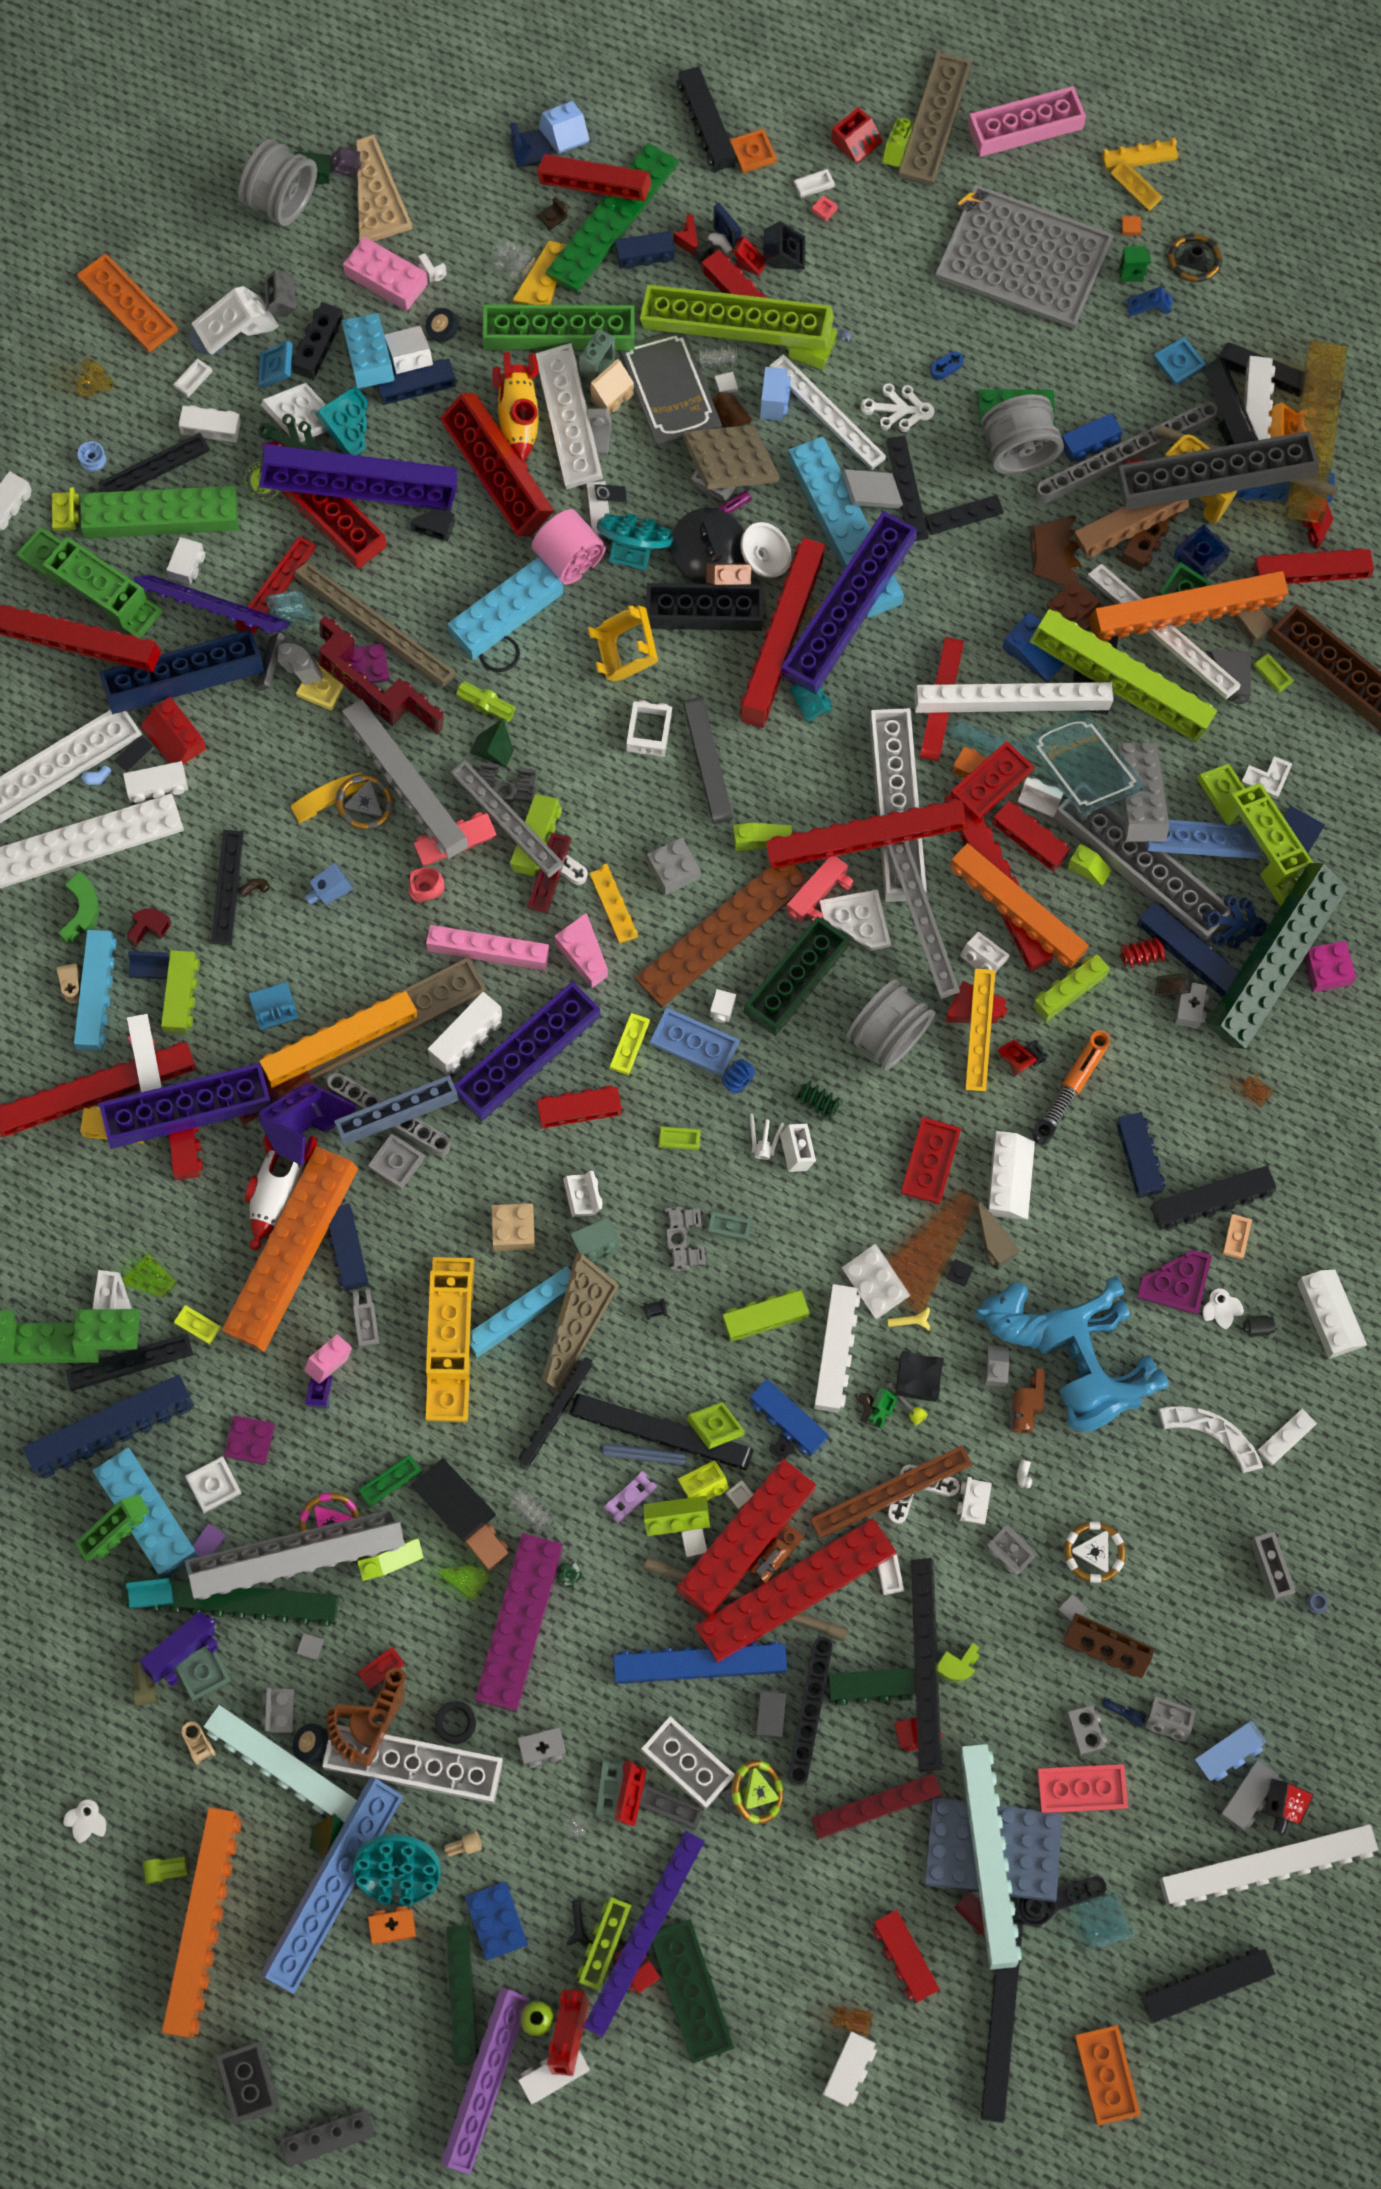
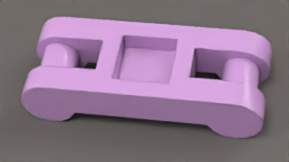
(630, 1497)

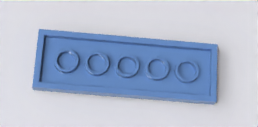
(1208, 839)

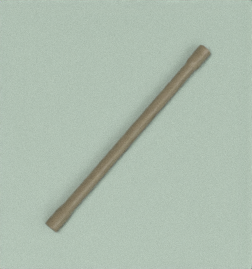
(1319, 486)
(828, 1628)

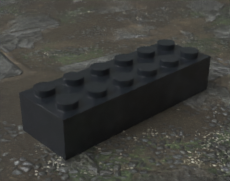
(705, 606)

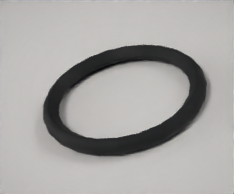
(508, 667)

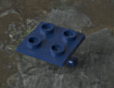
(528, 146)

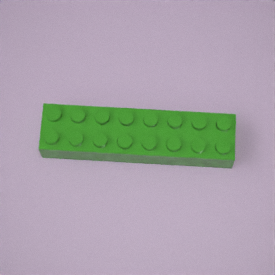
(556, 325)
(159, 512)

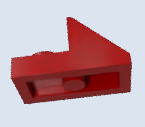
(687, 239)
(748, 257)
(1017, 1057)

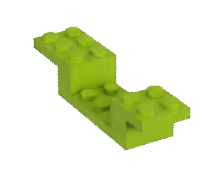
(1265, 823)

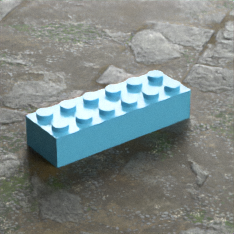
(505, 608)
(159, 1533)

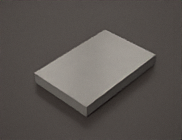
(872, 489)

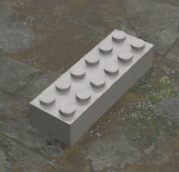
(1145, 811)

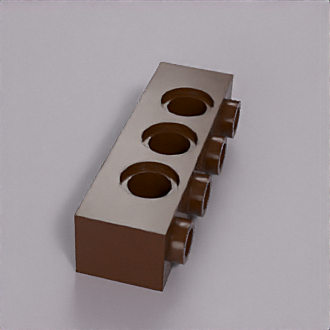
(1139, 558)
(1120, 1644)

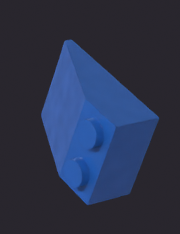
(1031, 656)

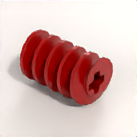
(1140, 951)

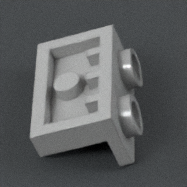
(279, 1710)
(1170, 1719)

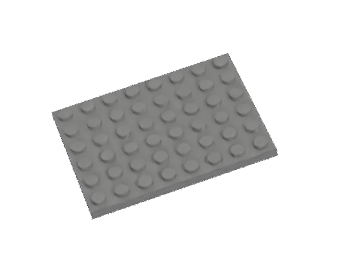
(1025, 257)

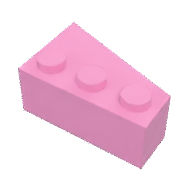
(582, 950)

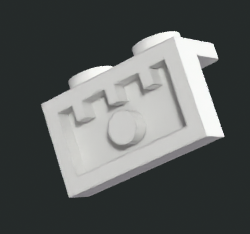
(984, 953)
(975, 1501)

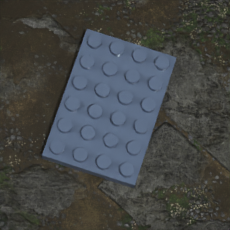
(1030, 1843)

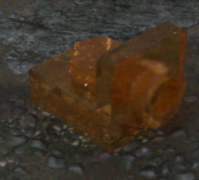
(1257, 1090)

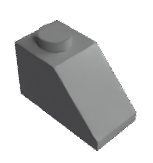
(997, 1366)

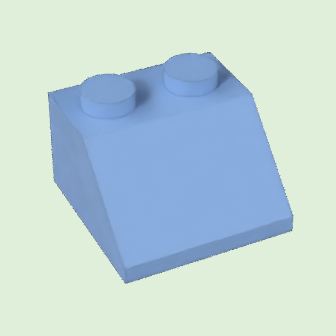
(564, 127)

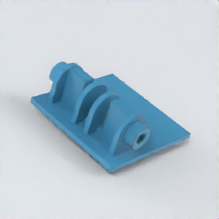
(273, 1006)

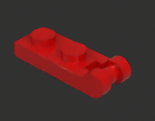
(630, 1793)

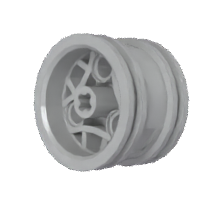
(277, 182)
(1022, 434)
(890, 1024)

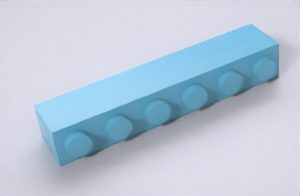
(94, 990)
(519, 1313)

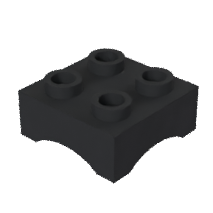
(919, 1376)

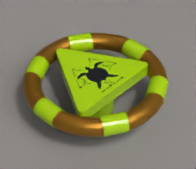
(757, 1791)

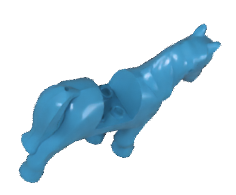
(1095, 1394)

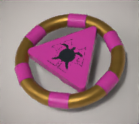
(324, 1515)

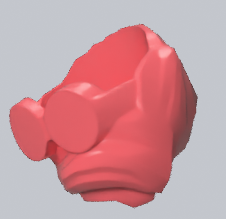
(427, 886)

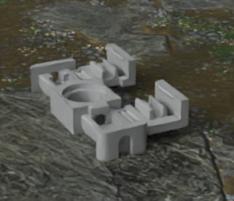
(680, 1255)

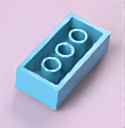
(368, 350)

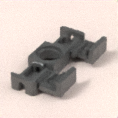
(520, 793)

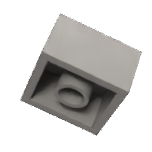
(673, 866)

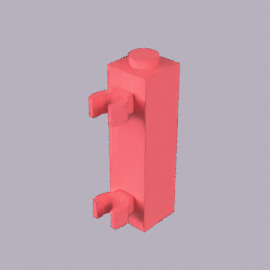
(816, 888)

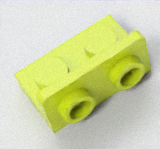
(64, 510)
(704, 1481)

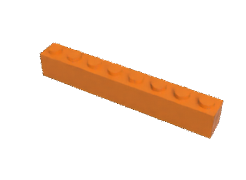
(1019, 906)

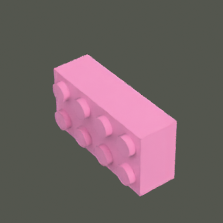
(385, 273)

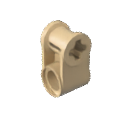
(69, 980)
(198, 1743)

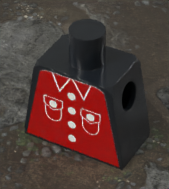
(1287, 1804)

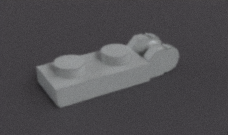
(365, 1320)

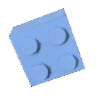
(775, 393)

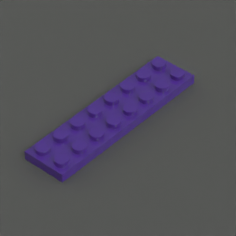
(215, 604)

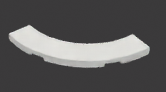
(1216, 1427)

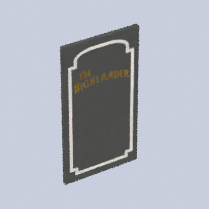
(670, 387)

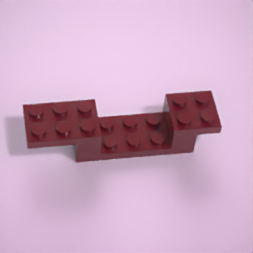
(391, 705)

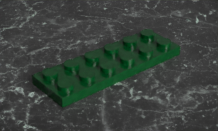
(691, 1991)

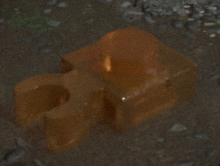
(856, 2020)

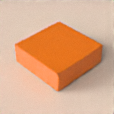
(1131, 225)

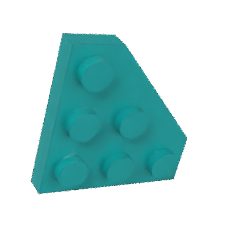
(346, 421)

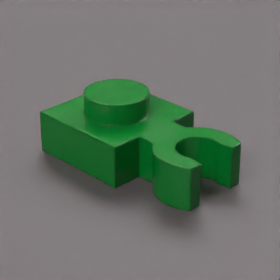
(883, 1405)

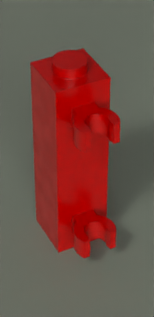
(568, 2032)

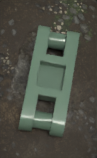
(609, 1787)

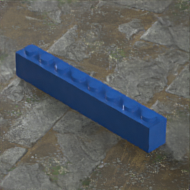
(698, 1663)

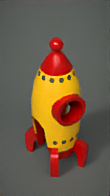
(517, 404)

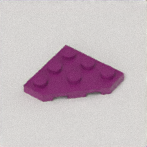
(1178, 1283)

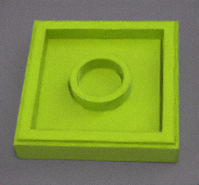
(715, 1425)

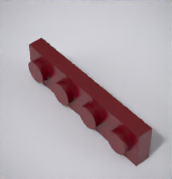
(545, 886)

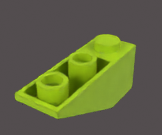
(898, 142)

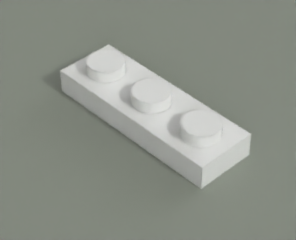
(1286, 1437)

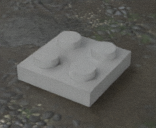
(396, 1161)

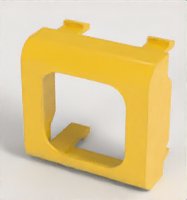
(607, 636)

